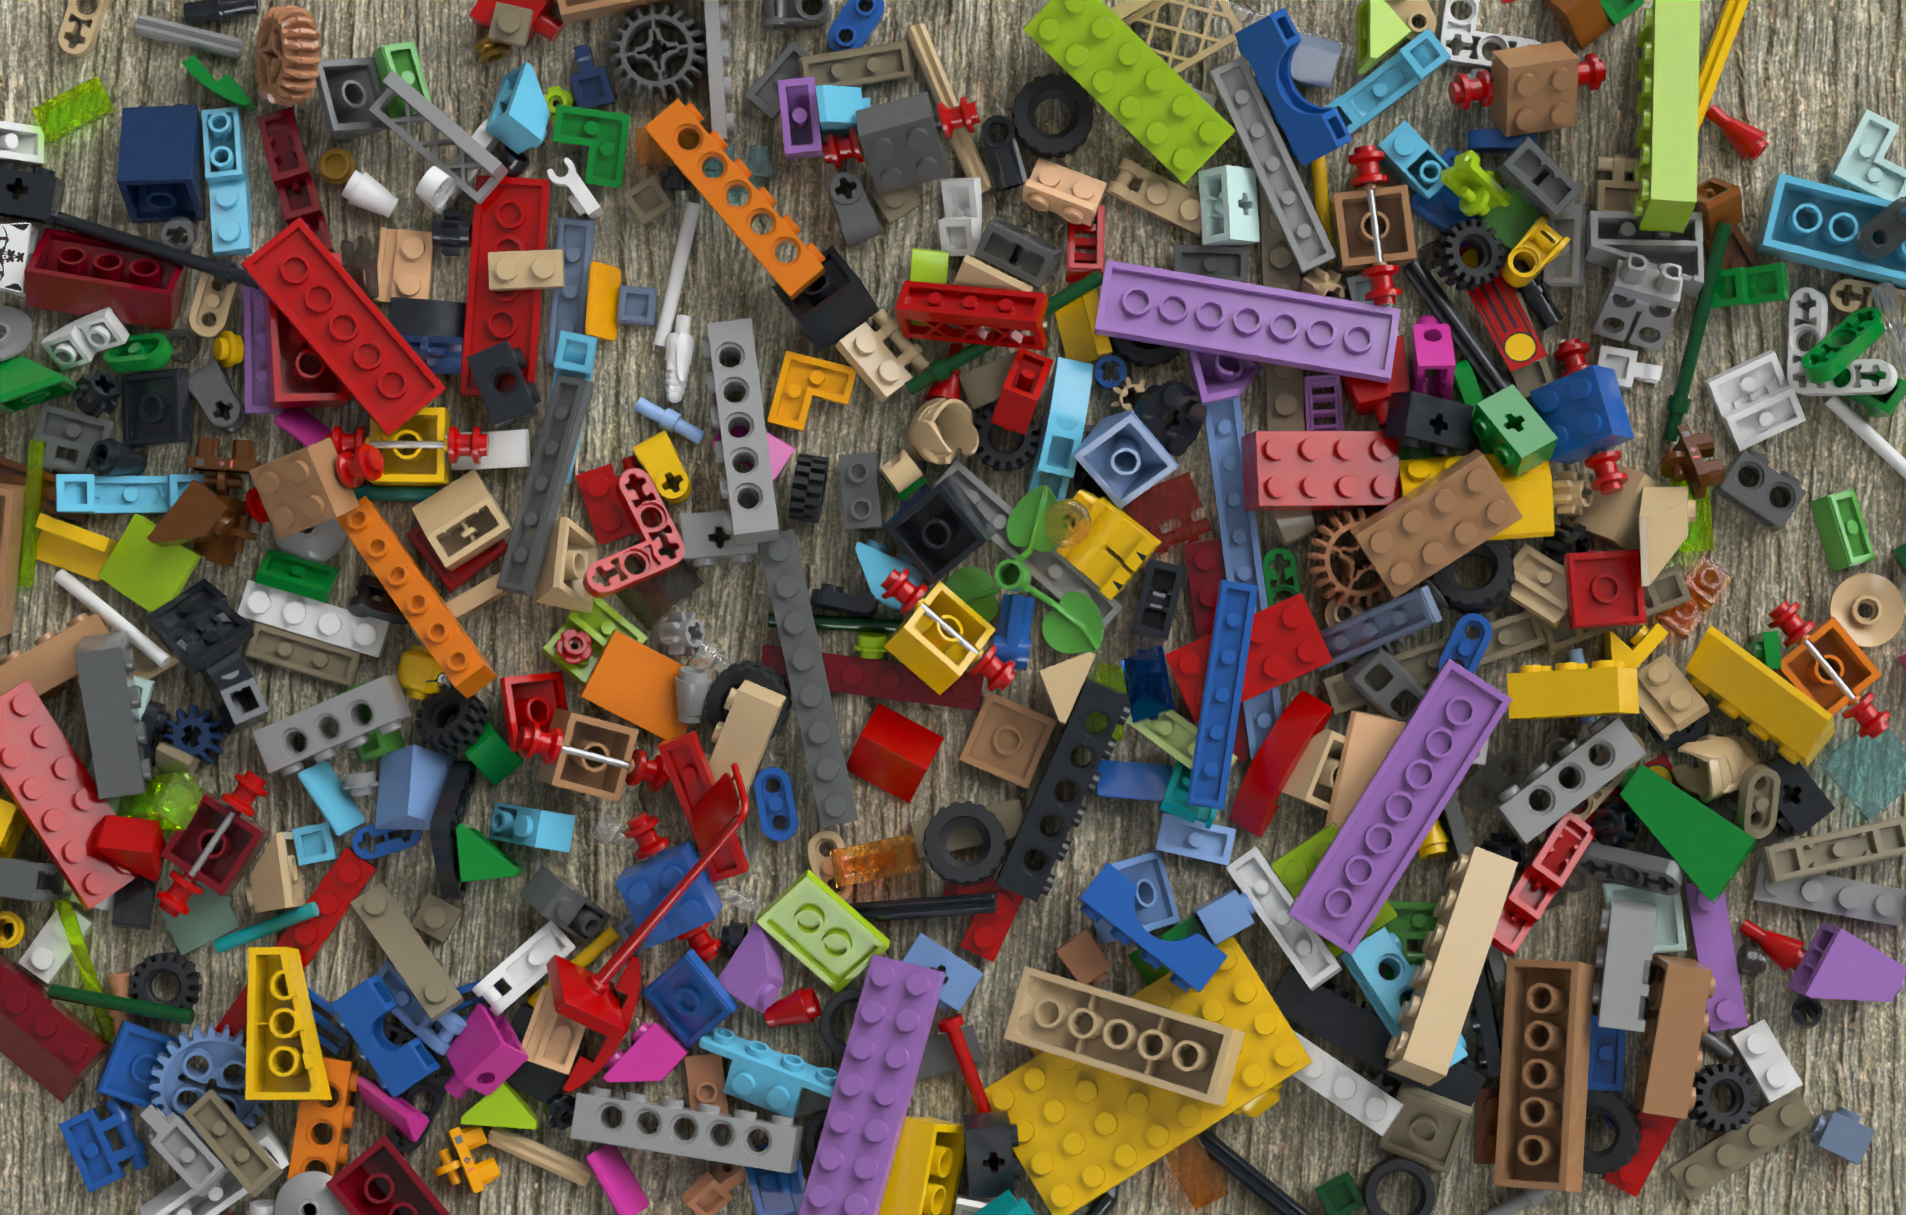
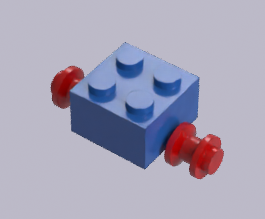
(1585, 415)
(652, 879)

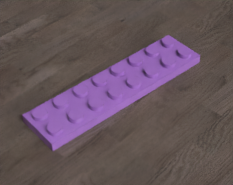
(1247, 321)
(1399, 806)
(873, 1089)

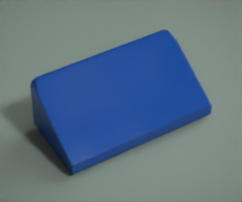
(1133, 780)

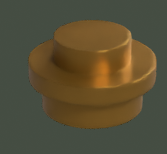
(336, 166)

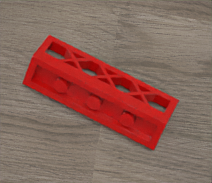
(970, 309)

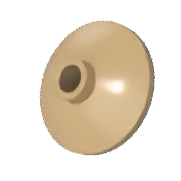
(1885, 608)

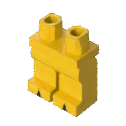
(1113, 548)

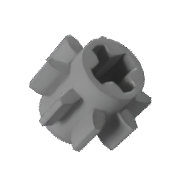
(681, 633)

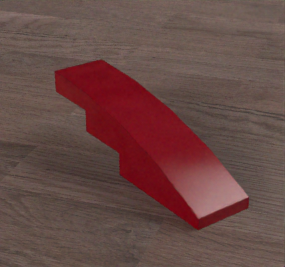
(293, 172)

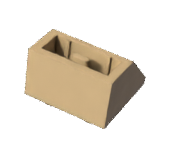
(462, 520)

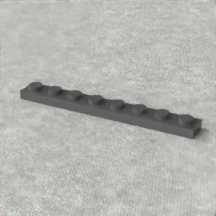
(808, 680)

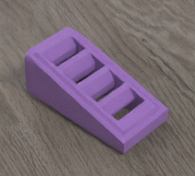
(1323, 381)

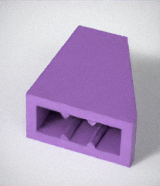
(1846, 969)

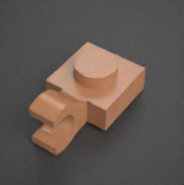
(713, 1192)

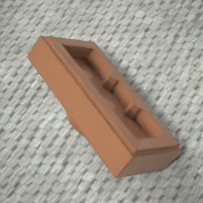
(706, 1082)

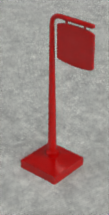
(591, 996)

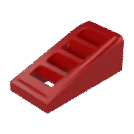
(1083, 264)

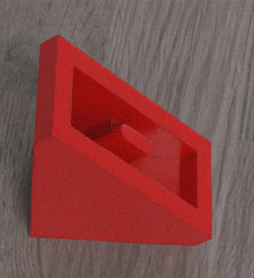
(133, 844)

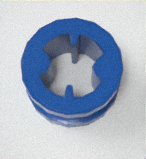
(1121, 372)

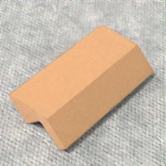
(1364, 748)

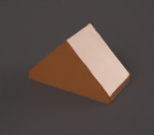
(1581, 19)
(1718, 202)

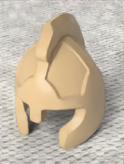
(940, 431)
(1719, 765)

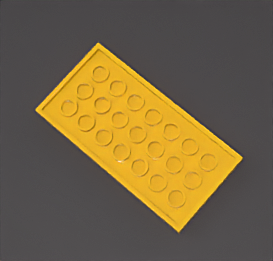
(1097, 1128)

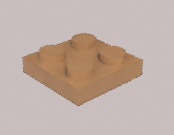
(1007, 740)

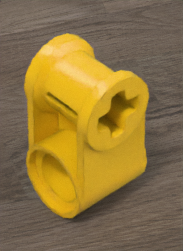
(1537, 249)
(662, 463)

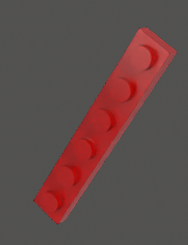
(333, 897)

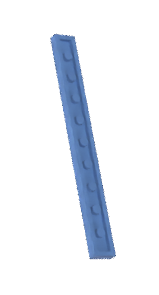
(1239, 542)

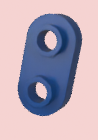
(857, 22)
(1465, 650)
(776, 803)

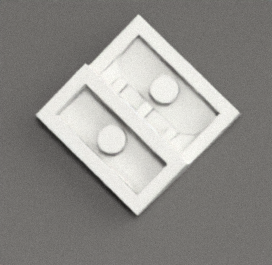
(1755, 400)

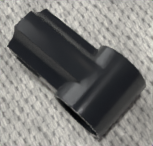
(1004, 156)

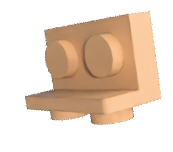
(1063, 192)

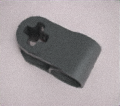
(792, 15)
(853, 215)
(214, 392)

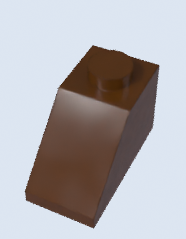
(194, 518)

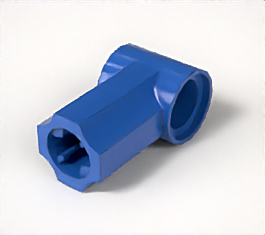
(1014, 630)

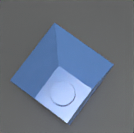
(1153, 898)

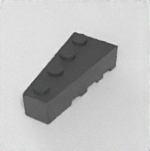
(112, 714)

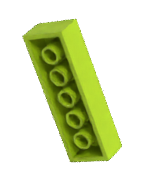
(1131, 82)
(1668, 115)

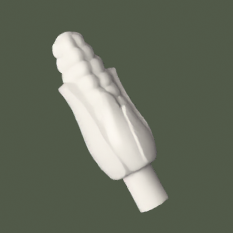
(678, 358)

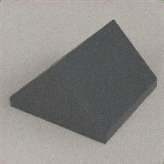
(347, 93)

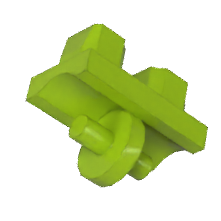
(1476, 188)

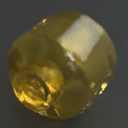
(1072, 536)

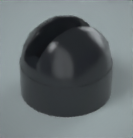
(514, 163)
(1812, 1008)

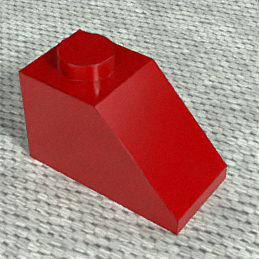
(1021, 391)

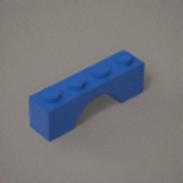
(1269, 50)
(1112, 899)

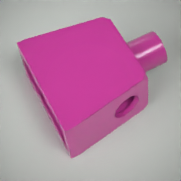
(1431, 349)
(483, 1054)

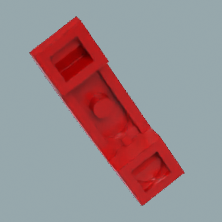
(1276, 761)
(631, 985)

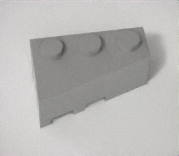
(1617, 234)
(1624, 964)

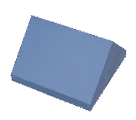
(1124, 457)
(410, 787)

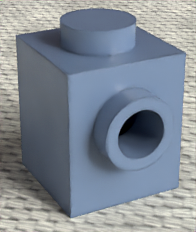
(1314, 61)
(1841, 1134)

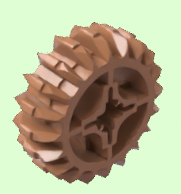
(287, 55)
(1326, 547)

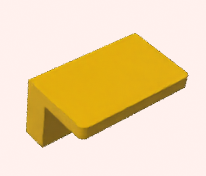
(1077, 327)
(72, 547)

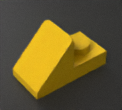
(1643, 642)

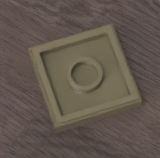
(1426, 1128)

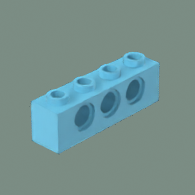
(1384, 993)

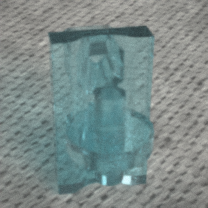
(758, 163)

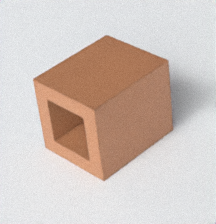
(1085, 959)

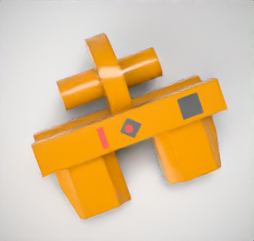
(476, 1174)

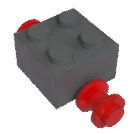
(902, 140)

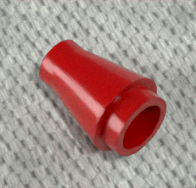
(795, 1008)

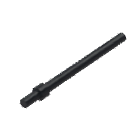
(222, 270)

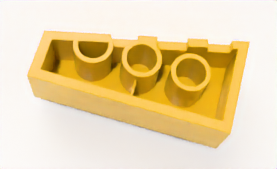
(282, 1035)

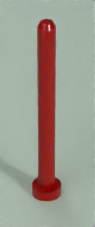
(951, 1026)

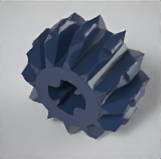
(199, 723)

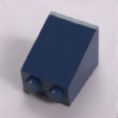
(162, 163)

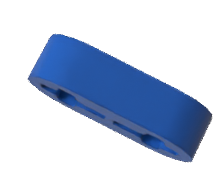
(1495, 141)
(385, 848)

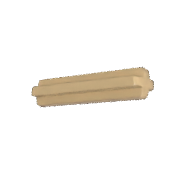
(540, 1155)

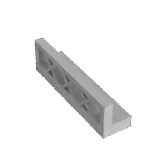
(443, 124)

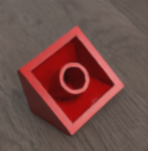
(531, 699)
(894, 753)

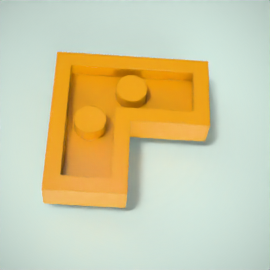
(806, 378)

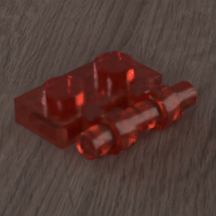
(1165, 502)

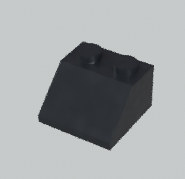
(831, 303)

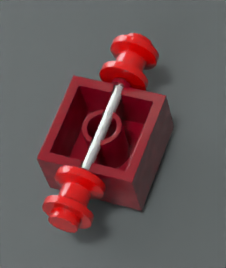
(215, 845)

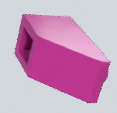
(649, 1059)

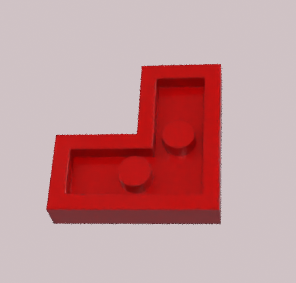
(989, 929)

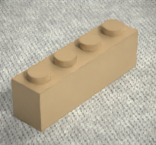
(745, 731)

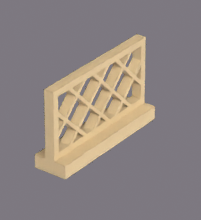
(1135, 10)

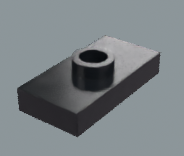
(134, 904)

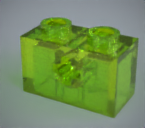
(168, 799)

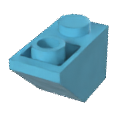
(1413, 160)
(878, 565)
(532, 827)

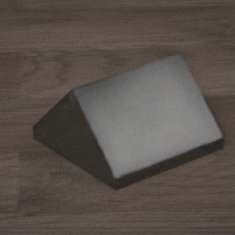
(659, 595)

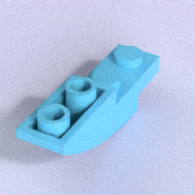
(228, 181)
(1062, 426)

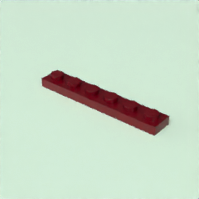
(1204, 572)
(885, 680)

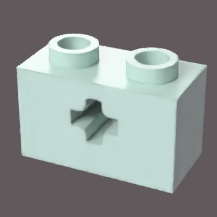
(1229, 206)

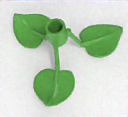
(1074, 623)

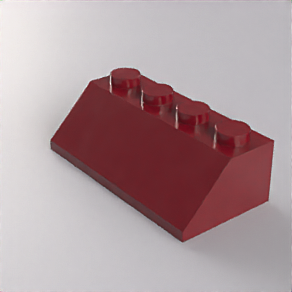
(89, 274)
(44, 1034)
(384, 1184)

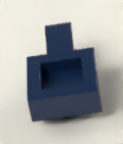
(592, 84)

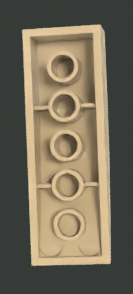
(1125, 1036)

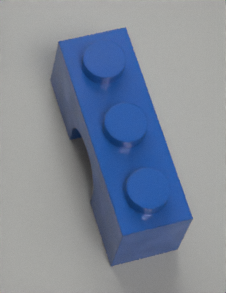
(363, 1014)

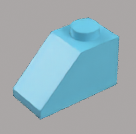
(838, 107)
(519, 111)

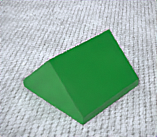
(482, 858)

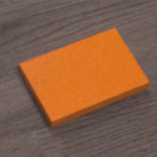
(636, 686)

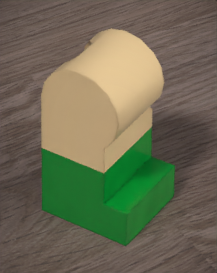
(902, 476)

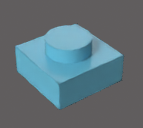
(314, 843)

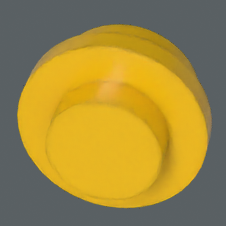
(228, 349)

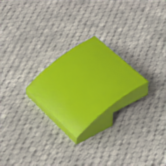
(145, 570)
(599, 627)

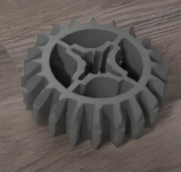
(641, 54)

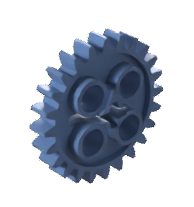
(220, 1052)

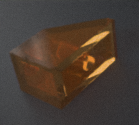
(875, 860)

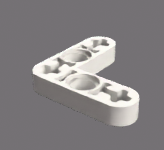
(1466, 33)
(438, 189)
(1794, 367)

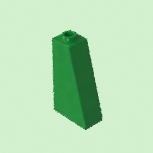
(1691, 833)

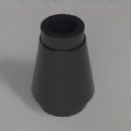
(114, 458)

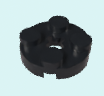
(1187, 415)

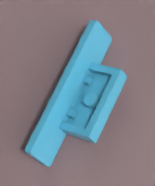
(765, 1075)

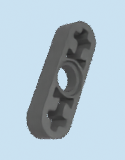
(1652, 873)

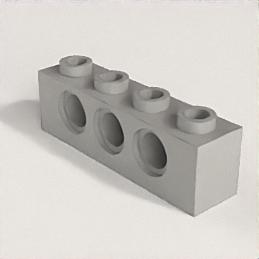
(278, 740)
(1620, 752)

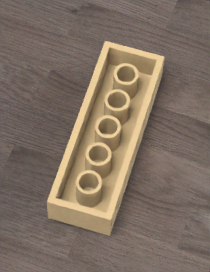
(1451, 966)

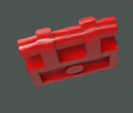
(604, 506)

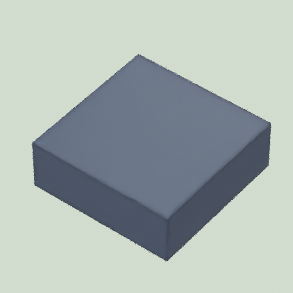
(637, 305)

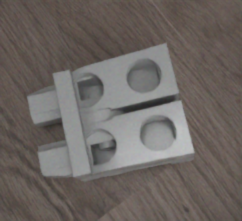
(1641, 300)

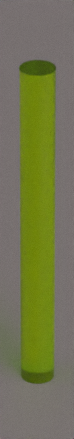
(31, 512)
(84, 963)

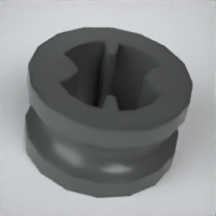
(174, 223)

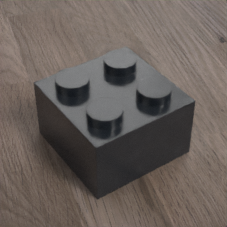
(941, 530)

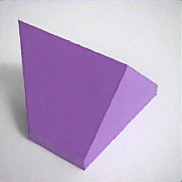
(1220, 376)

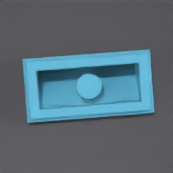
(331, 798)

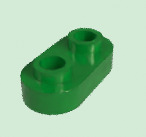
(140, 353)

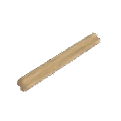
(942, 92)

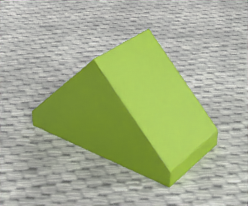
(1377, 33)
(502, 1109)

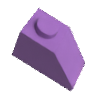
(800, 118)
(755, 970)

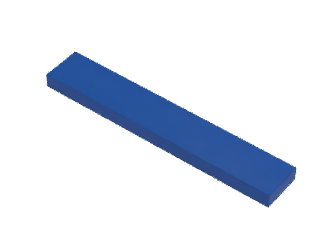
(1222, 694)

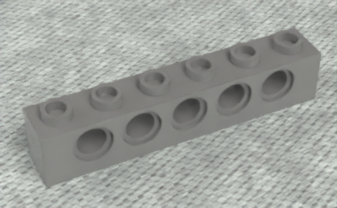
(737, 340)
(591, 1124)

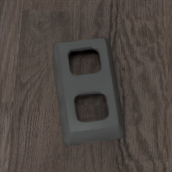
(1381, 699)

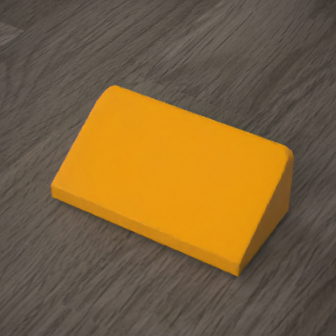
(602, 301)

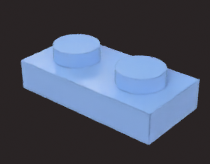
(1195, 840)

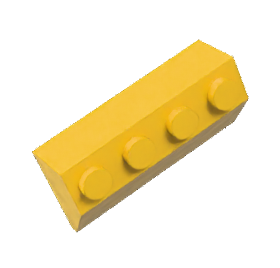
(1530, 492)
(1760, 698)

